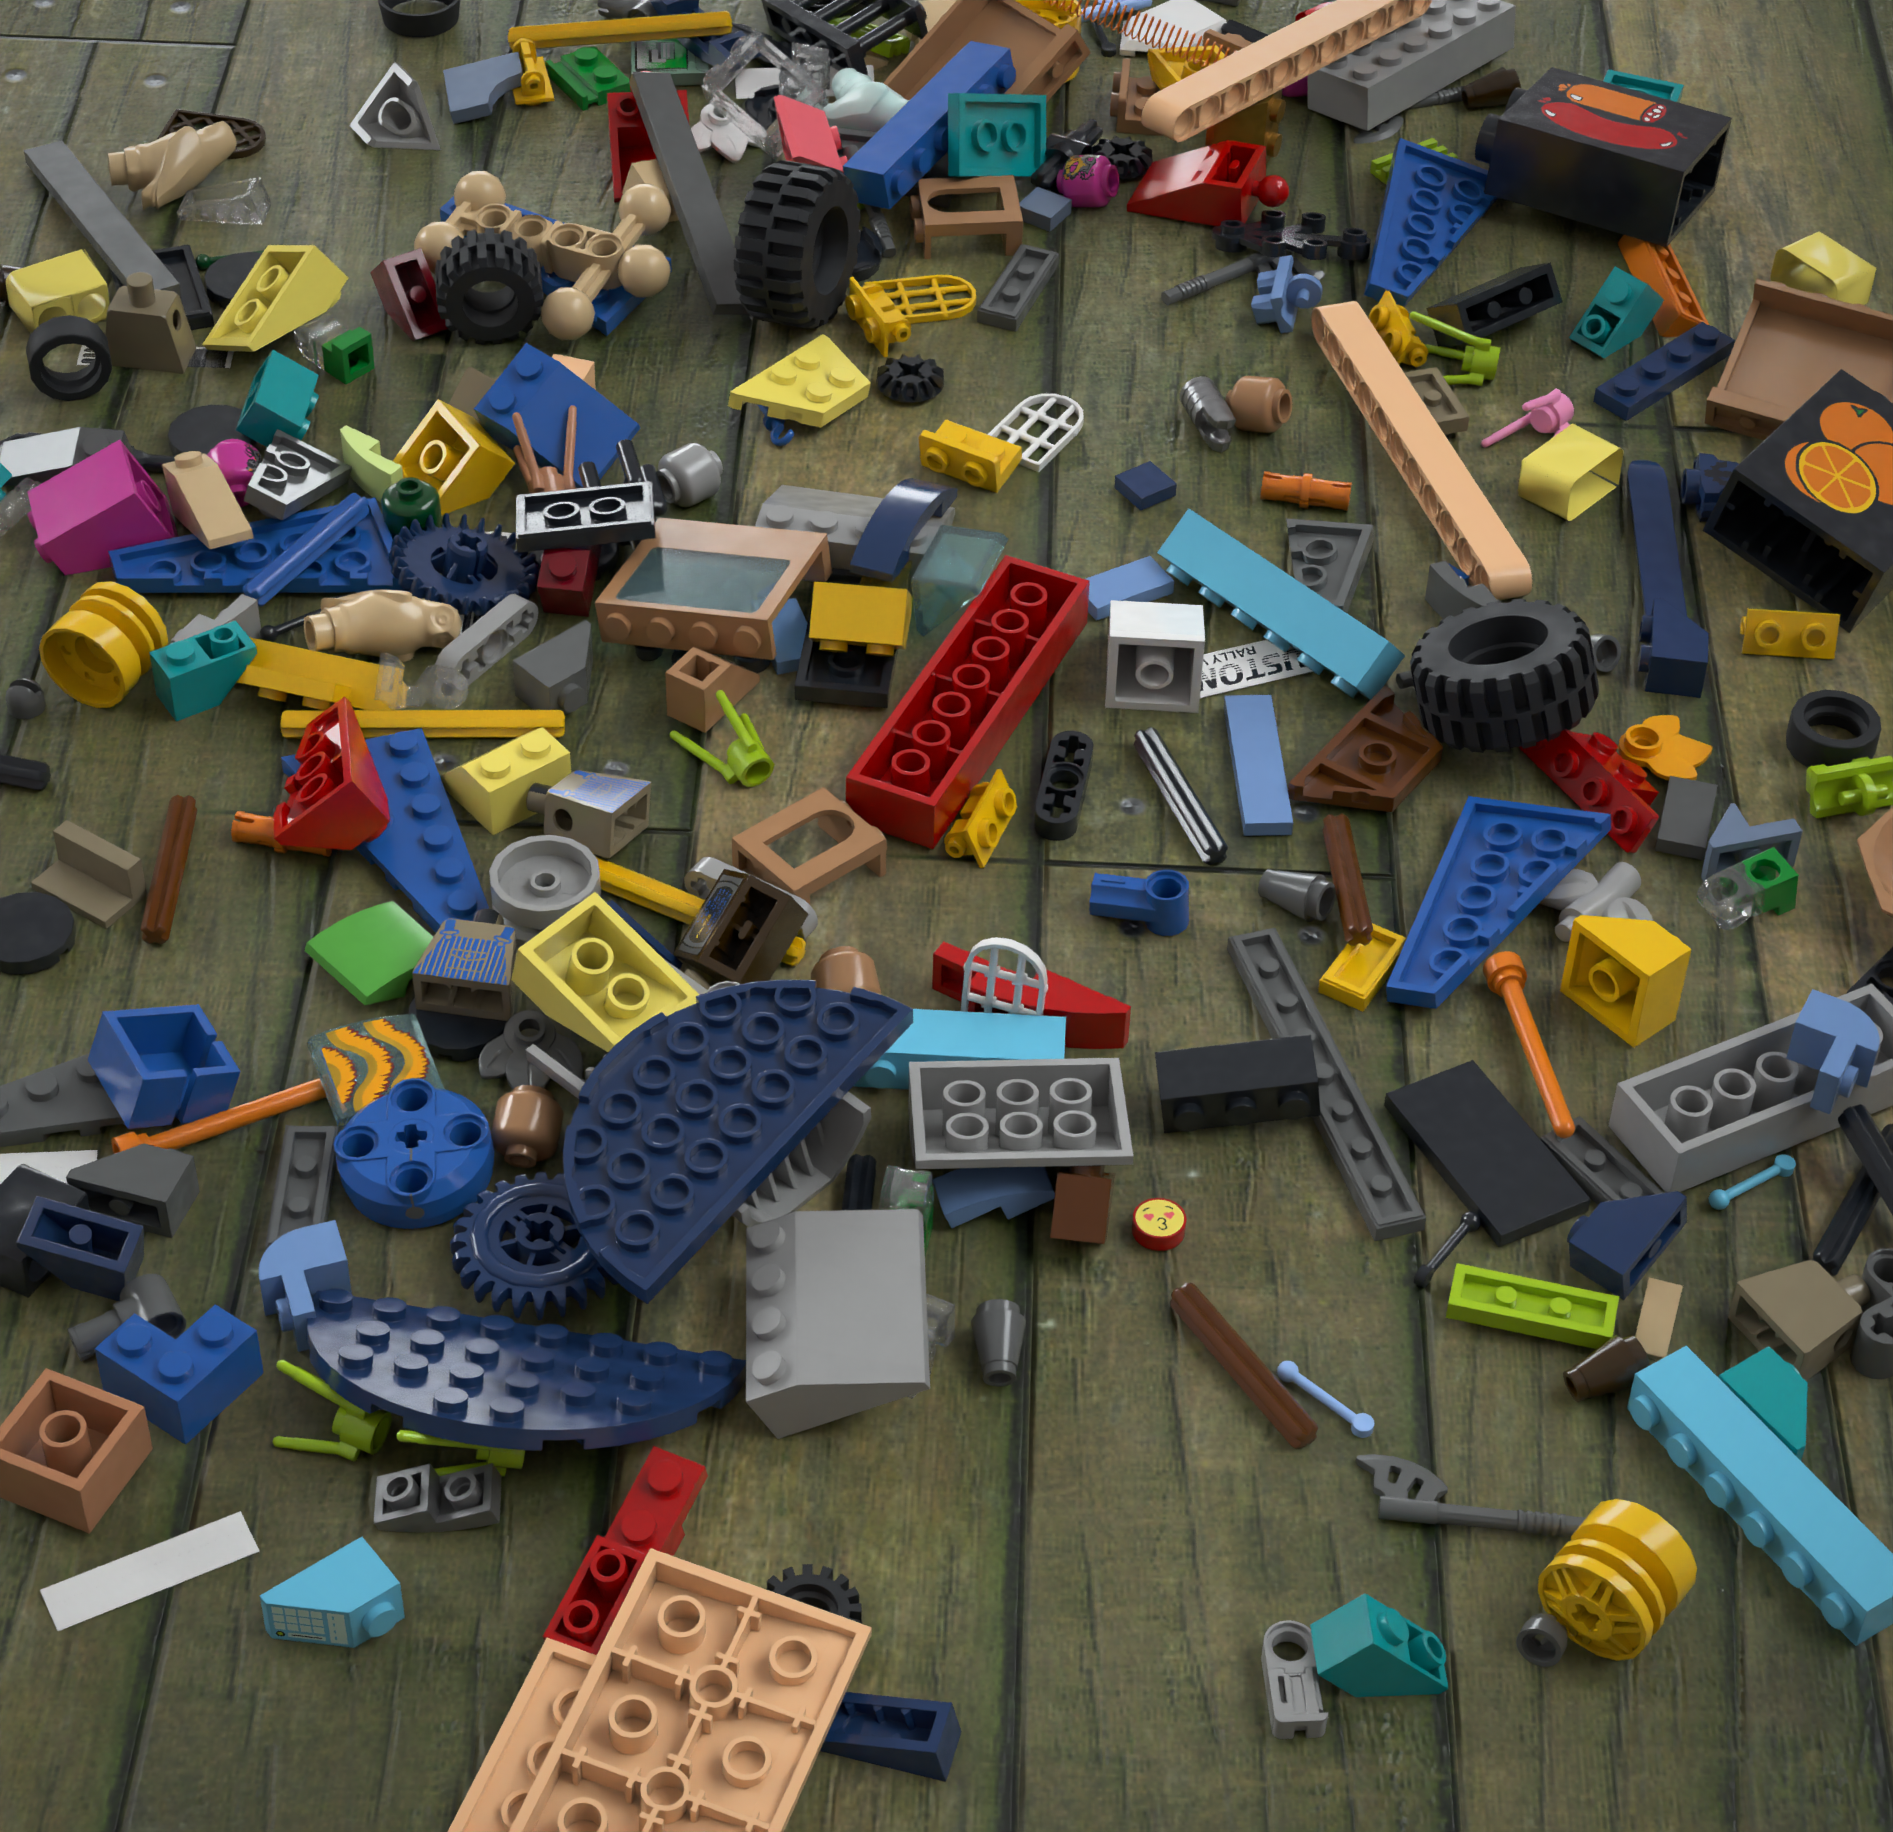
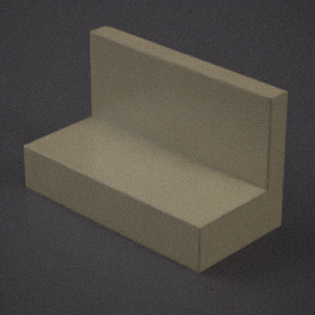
(92, 876)

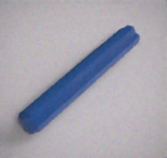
(307, 549)

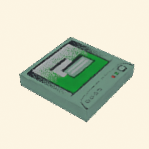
(668, 57)

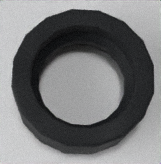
(64, 331)
(1835, 709)

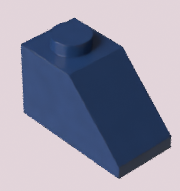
(1625, 1239)
(83, 1247)

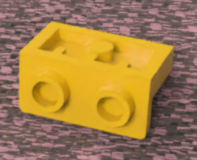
(969, 455)

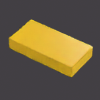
(1362, 969)

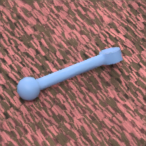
(1361, 1424)

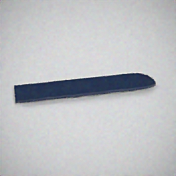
(1654, 535)

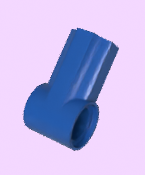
(1158, 900)

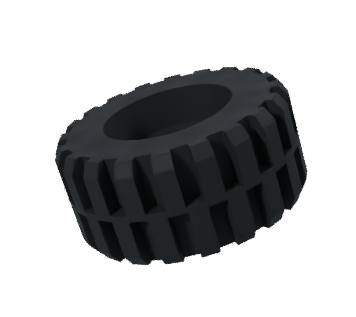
(797, 244)
(1504, 675)

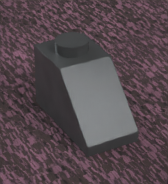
(557, 671)
(141, 1186)

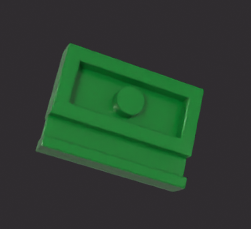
(587, 76)

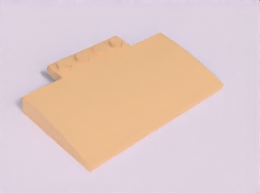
(682, 1720)

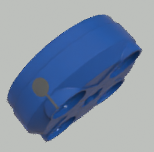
(415, 1156)

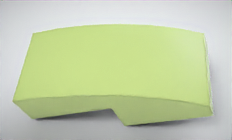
(369, 468)

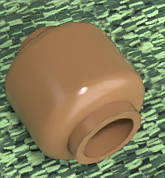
(1259, 404)
(844, 969)
(527, 1126)

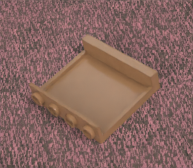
(1039, 50)
(1790, 350)

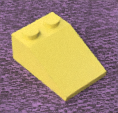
(276, 297)
(598, 975)

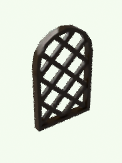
(199, 117)

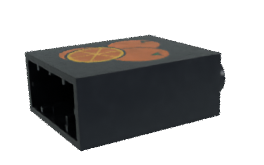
(1819, 502)

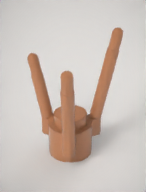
(546, 478)

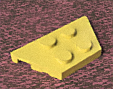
(806, 385)

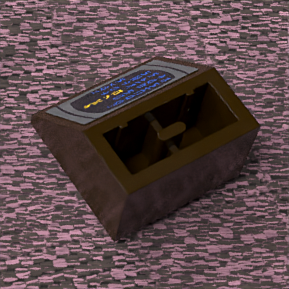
(741, 929)

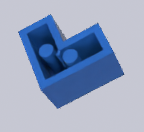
(183, 1378)

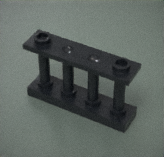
(805, 27)

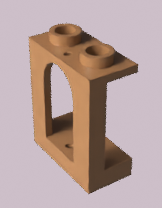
(933, 223)
(856, 838)

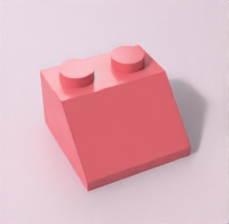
(807, 134)

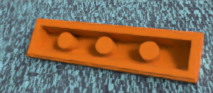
(1664, 274)

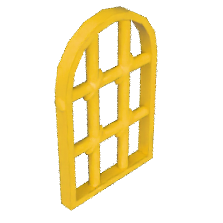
(960, 286)

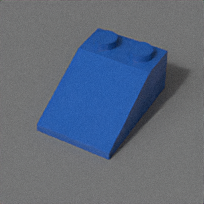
(542, 394)

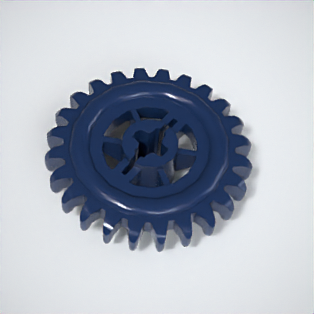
(466, 563)
(539, 1260)

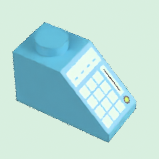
(336, 1600)

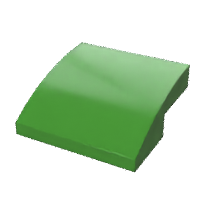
(372, 952)

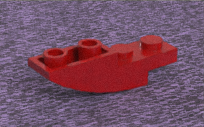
(1091, 1017)
(646, 1520)

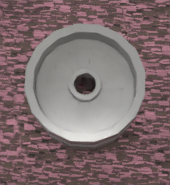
(541, 881)

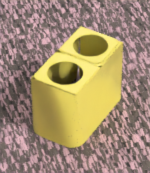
(1824, 267)
(57, 289)
(1560, 474)

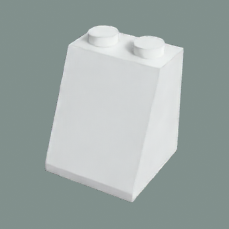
(1154, 656)

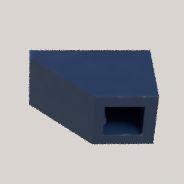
(1674, 652)

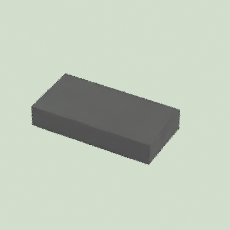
(1686, 818)

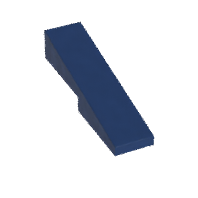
(896, 1733)

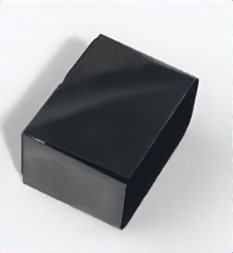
(17, 1196)

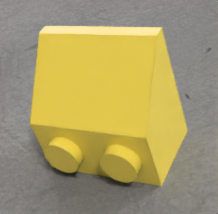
(499, 781)

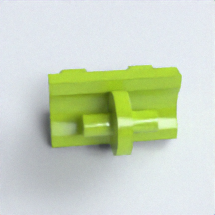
(1850, 787)

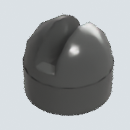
(1606, 650)
(25, 699)
(1551, 1647)

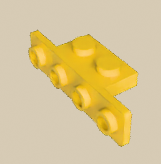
(313, 675)

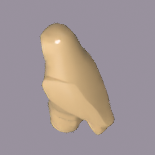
(172, 162)
(381, 623)

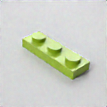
(1532, 1306)

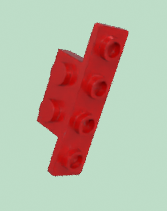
(1600, 782)

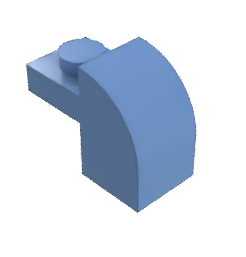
(1838, 1043)
(296, 1269)

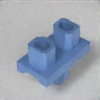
(1283, 294)

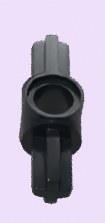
(1061, 148)

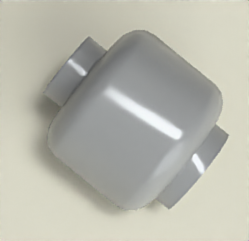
(689, 474)

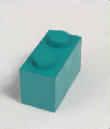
(279, 400)

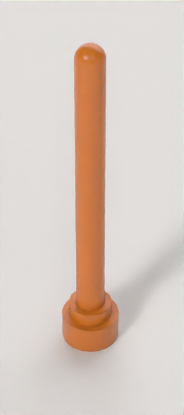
(1507, 978)
(225, 1120)

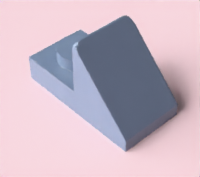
(1737, 841)

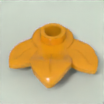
(1662, 748)

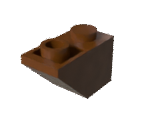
(1082, 1204)

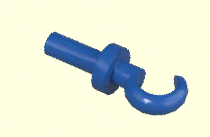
(776, 427)

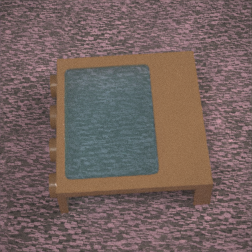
(709, 587)

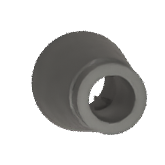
(1300, 893)
(998, 1339)

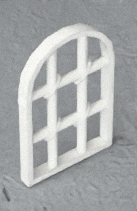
(1023, 407)
(993, 971)

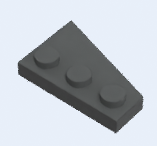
(293, 477)
(1329, 557)
(54, 1102)

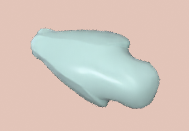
(861, 102)

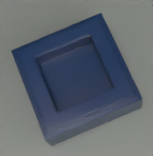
(1145, 485)

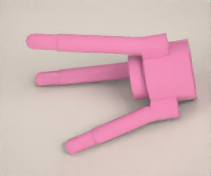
(1547, 415)

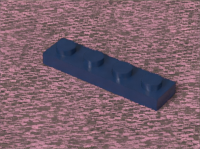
(1663, 371)

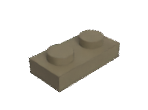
(1439, 400)

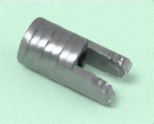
(1208, 412)

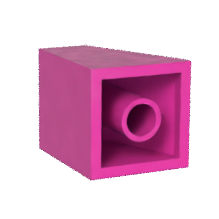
(97, 509)

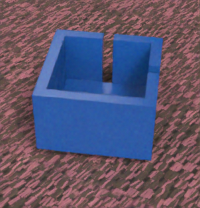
(162, 1065)

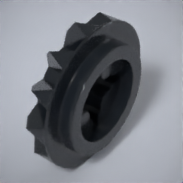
(1128, 156)
(899, 383)

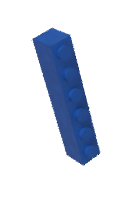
(919, 130)

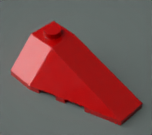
(336, 790)

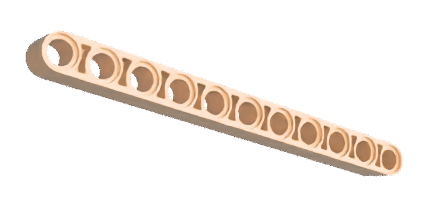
(1273, 64)
(1421, 451)

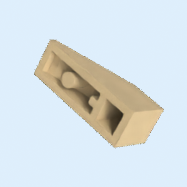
(204, 500)

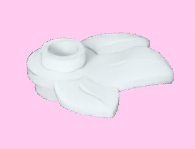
(721, 134)

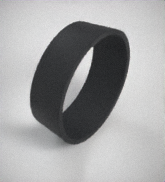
(419, 24)

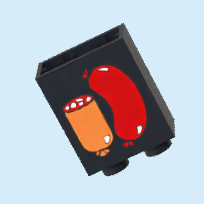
(1603, 155)

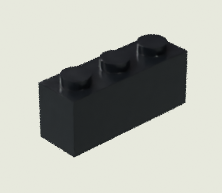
(1497, 303)
(1238, 1084)

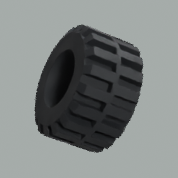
(488, 314)

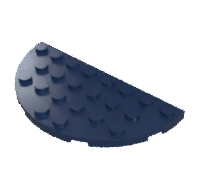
(705, 1110)
(507, 1379)

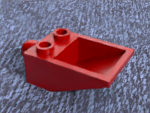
(628, 136)
(1209, 185)

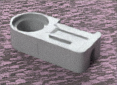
(1292, 1685)

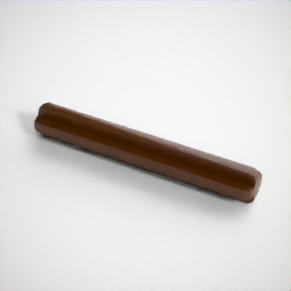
(169, 869)
(1347, 880)
(1244, 1366)

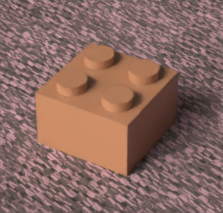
(71, 1449)

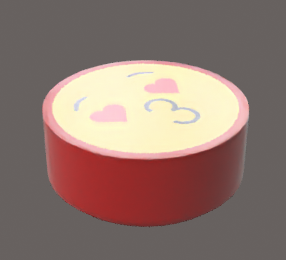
(1159, 1224)

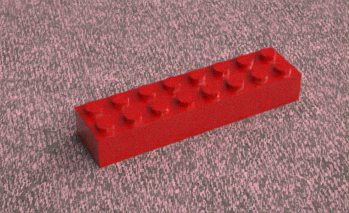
(967, 701)

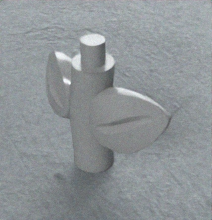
(1583, 895)

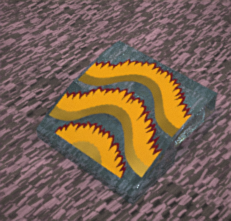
(368, 1059)

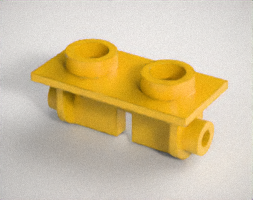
(535, 82)
(876, 315)
(1397, 331)
(1790, 633)
(982, 820)

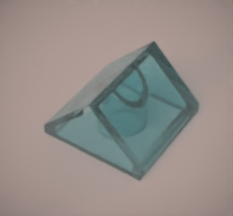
(953, 573)

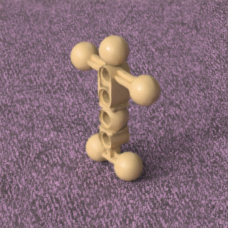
(570, 250)

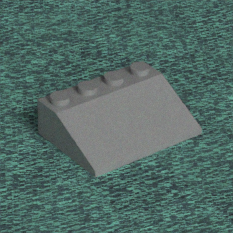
(841, 517)
(1018, 1113)
(834, 1315)

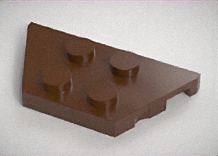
(1370, 760)

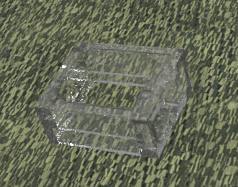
(741, 54)

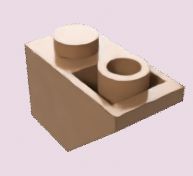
(694, 684)

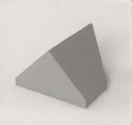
(396, 115)

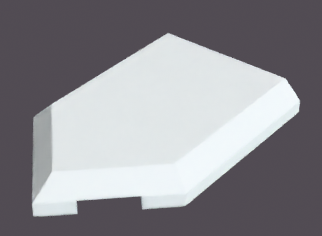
(1182, 13)

